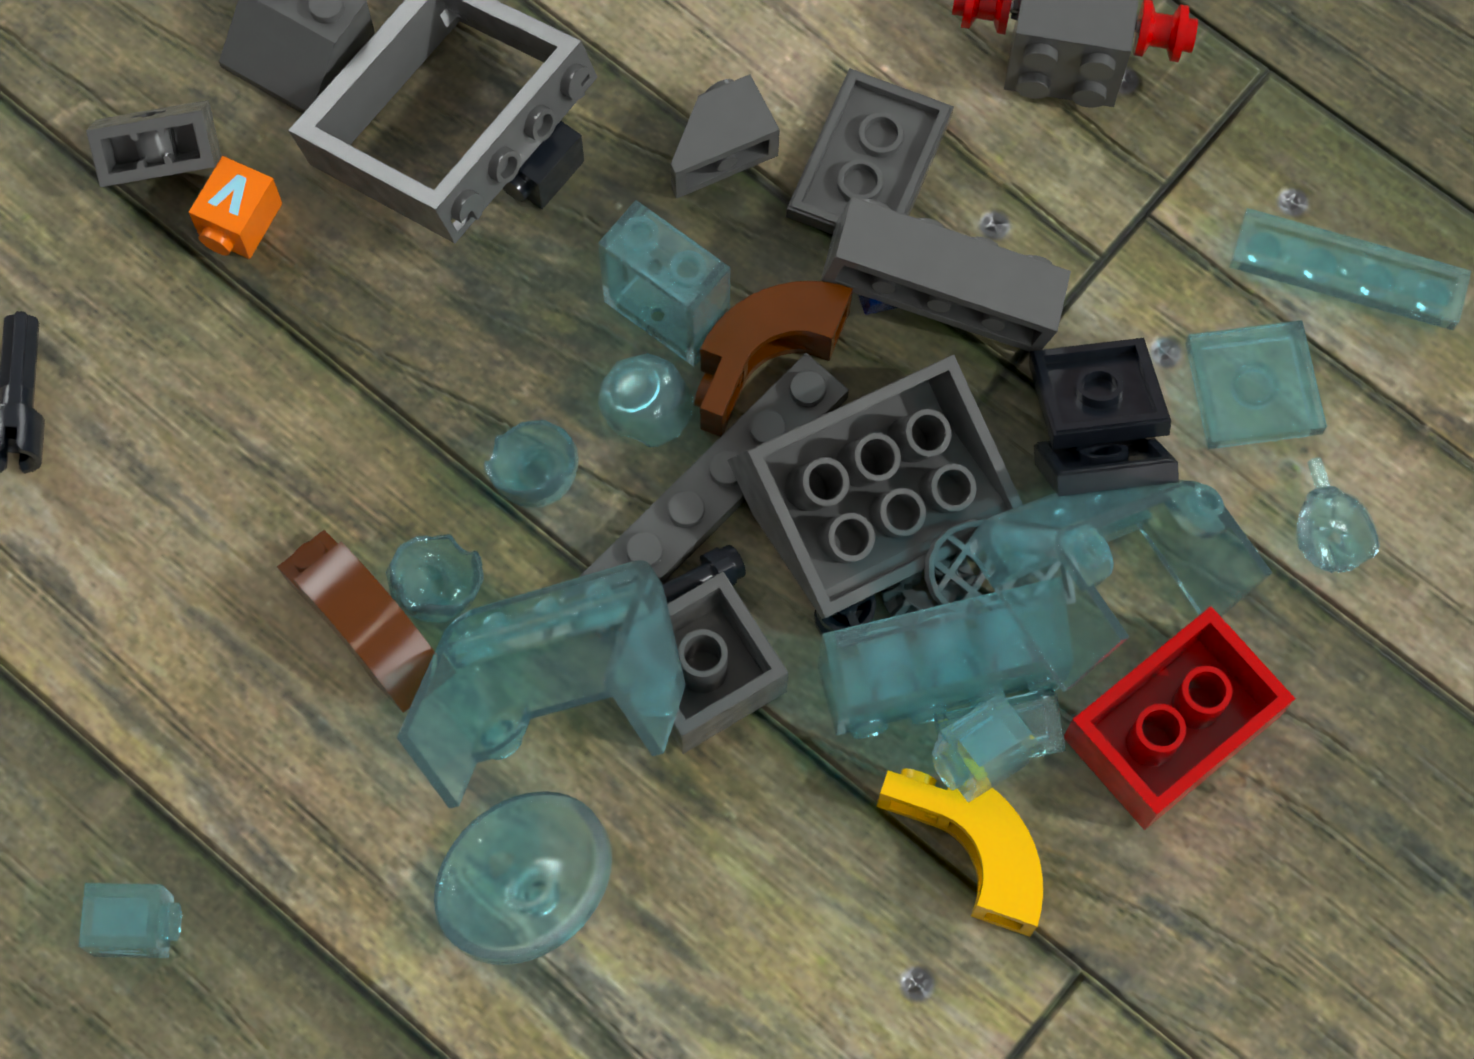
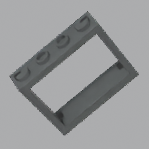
(494, 160)

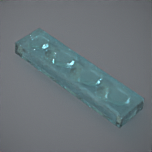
(1350, 269)

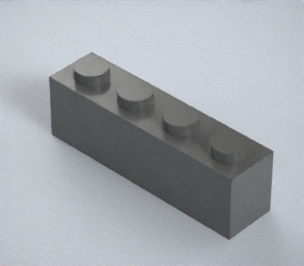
(946, 275)

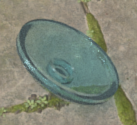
(523, 878)

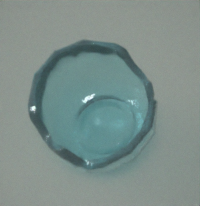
(645, 399)
(533, 464)
(434, 578)

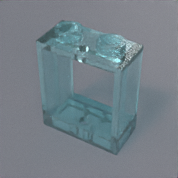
(660, 269)

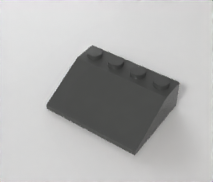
(875, 484)

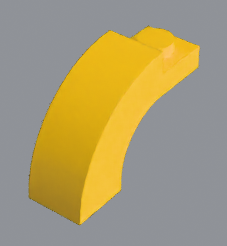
(990, 833)

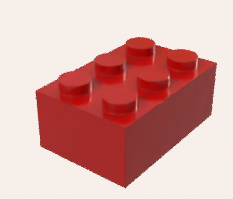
(1177, 717)

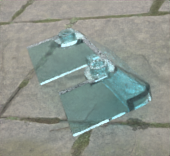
(1056, 551)
(540, 657)

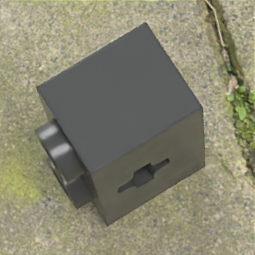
(154, 143)

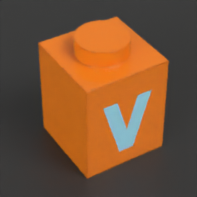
(235, 208)

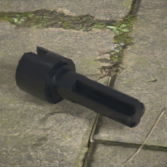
(19, 422)

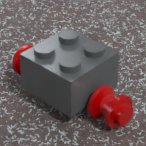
(1079, 45)

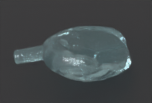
(1334, 526)

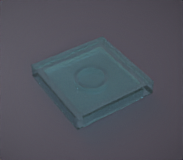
(1255, 384)

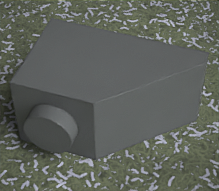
(724, 136)

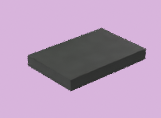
(870, 148)

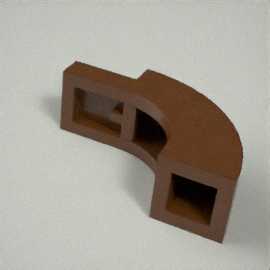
(765, 325)
(361, 615)

